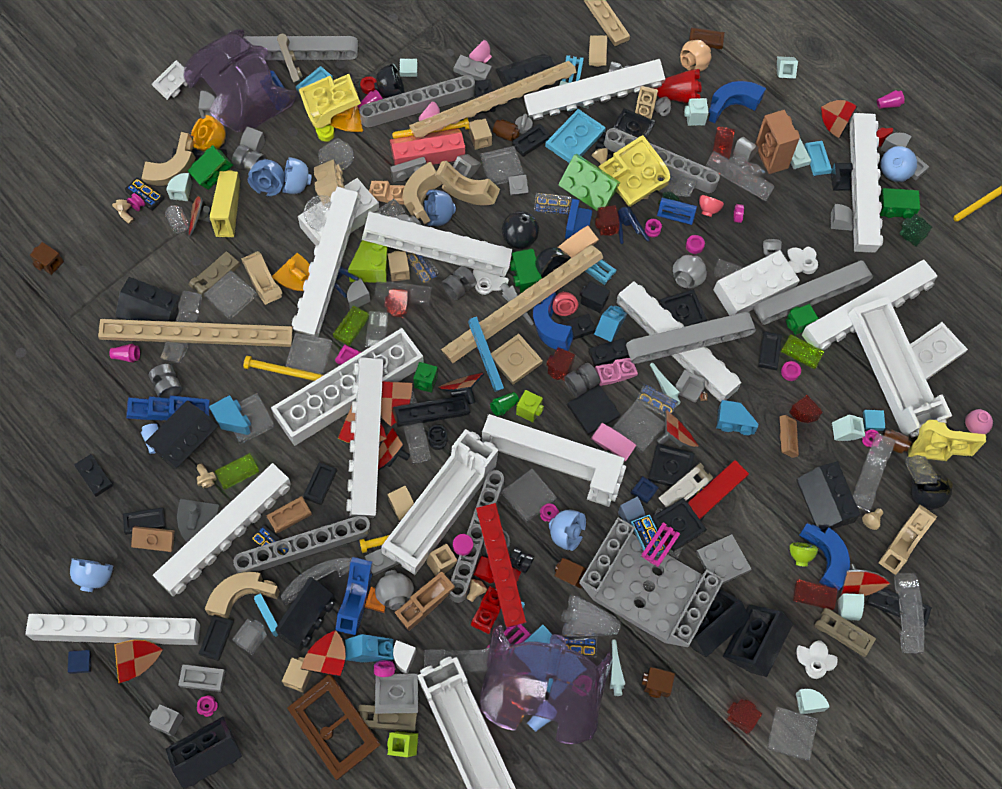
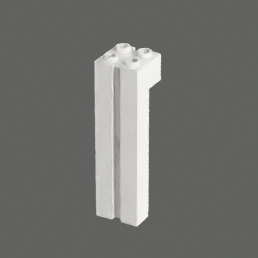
(897, 367)
(560, 454)
(441, 502)
(463, 726)

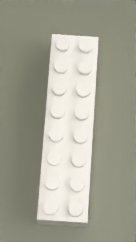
(333, 394)

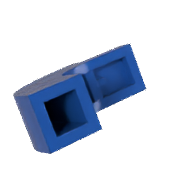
(734, 93)
(550, 332)
(835, 552)
(356, 594)

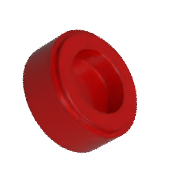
(367, 84)

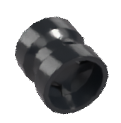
(436, 433)
(516, 558)

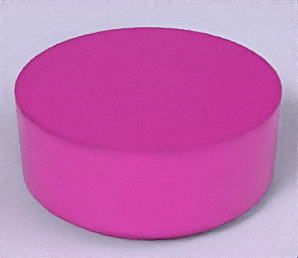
(738, 213)
(695, 244)
(791, 371)
(463, 544)
(384, 668)

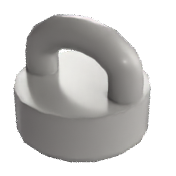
(663, 104)
(524, 123)
(771, 244)

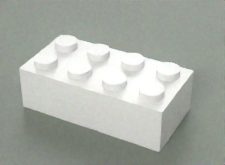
(367, 204)
(755, 283)

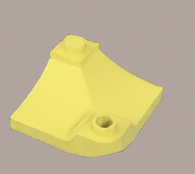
(328, 98)
(637, 170)
(940, 443)

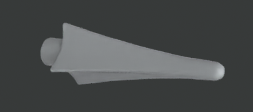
(509, 294)

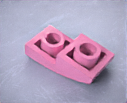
(616, 372)
(613, 441)

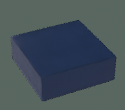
(644, 490)
(79, 661)

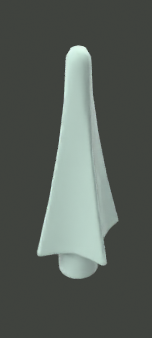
(665, 385)
(617, 680)

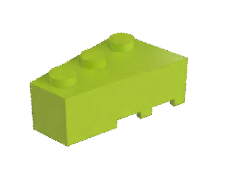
(370, 263)

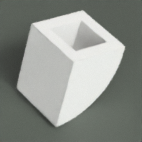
(403, 656)

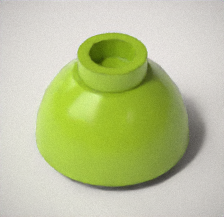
(803, 553)

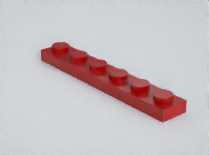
(501, 565)

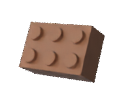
(777, 141)

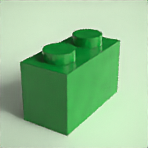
(208, 166)
(899, 203)
(524, 268)

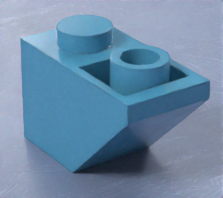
(610, 323)
(229, 417)
(735, 417)
(369, 648)

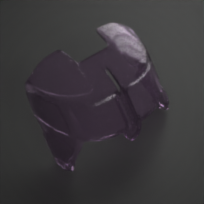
(245, 88)
(519, 681)

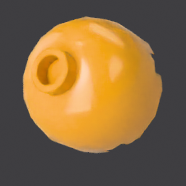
(208, 133)

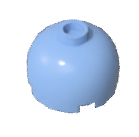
(898, 164)
(295, 176)
(566, 529)
(90, 574)

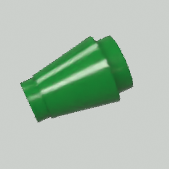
(504, 403)

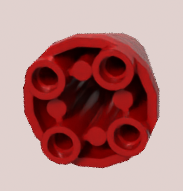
(681, 86)

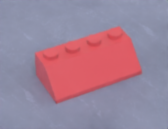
(434, 147)

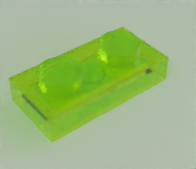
(351, 325)
(802, 351)
(237, 471)

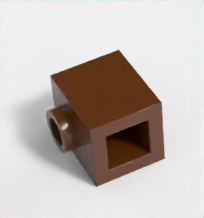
(46, 258)
(569, 572)
(658, 682)

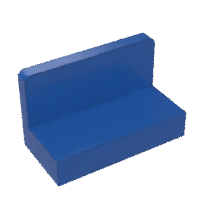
(577, 219)

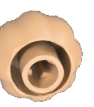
(695, 53)

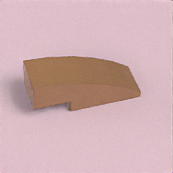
(424, 601)

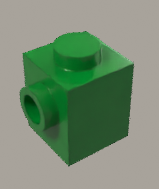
(800, 318)
(425, 377)

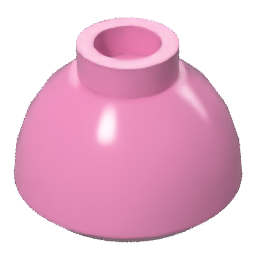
(481, 52)
(430, 111)
(979, 421)

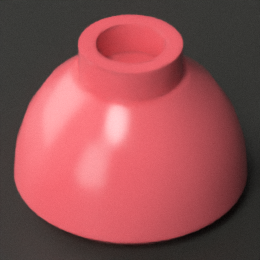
(710, 205)
(564, 304)

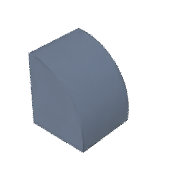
(631, 510)

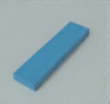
(485, 354)

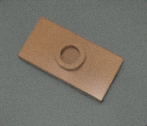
(788, 436)
(289, 515)
(152, 538)

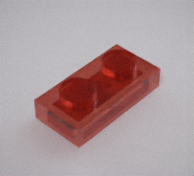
(724, 141)
(815, 594)

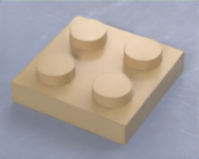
(516, 359)

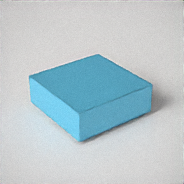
(874, 420)

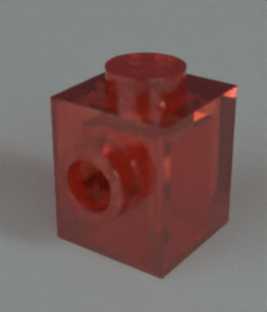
(607, 220)
(397, 302)
(560, 363)
(743, 715)

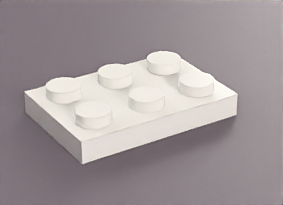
(937, 350)

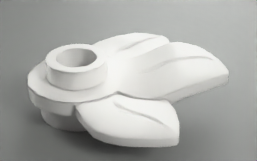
(803, 260)
(492, 282)
(816, 656)

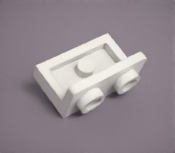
(170, 81)

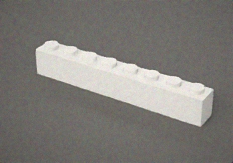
(593, 89)
(865, 183)
(436, 244)
(326, 262)
(898, 289)
(700, 361)
(366, 437)
(222, 530)
(112, 629)

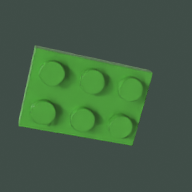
(588, 183)

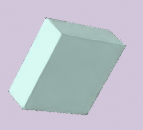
(408, 67)

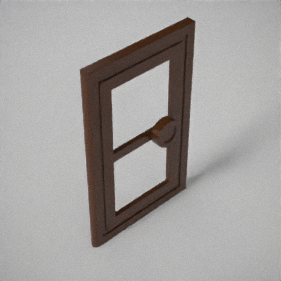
(326, 733)

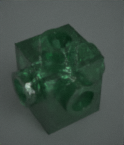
(915, 229)

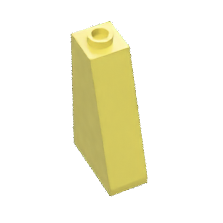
(225, 204)

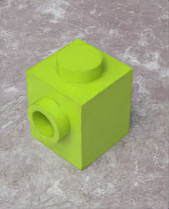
(529, 406)
(402, 744)

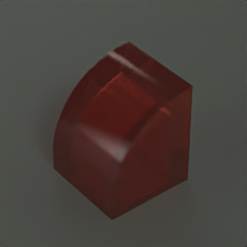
(806, 410)

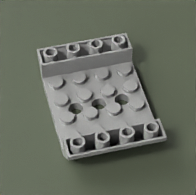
(678, 597)

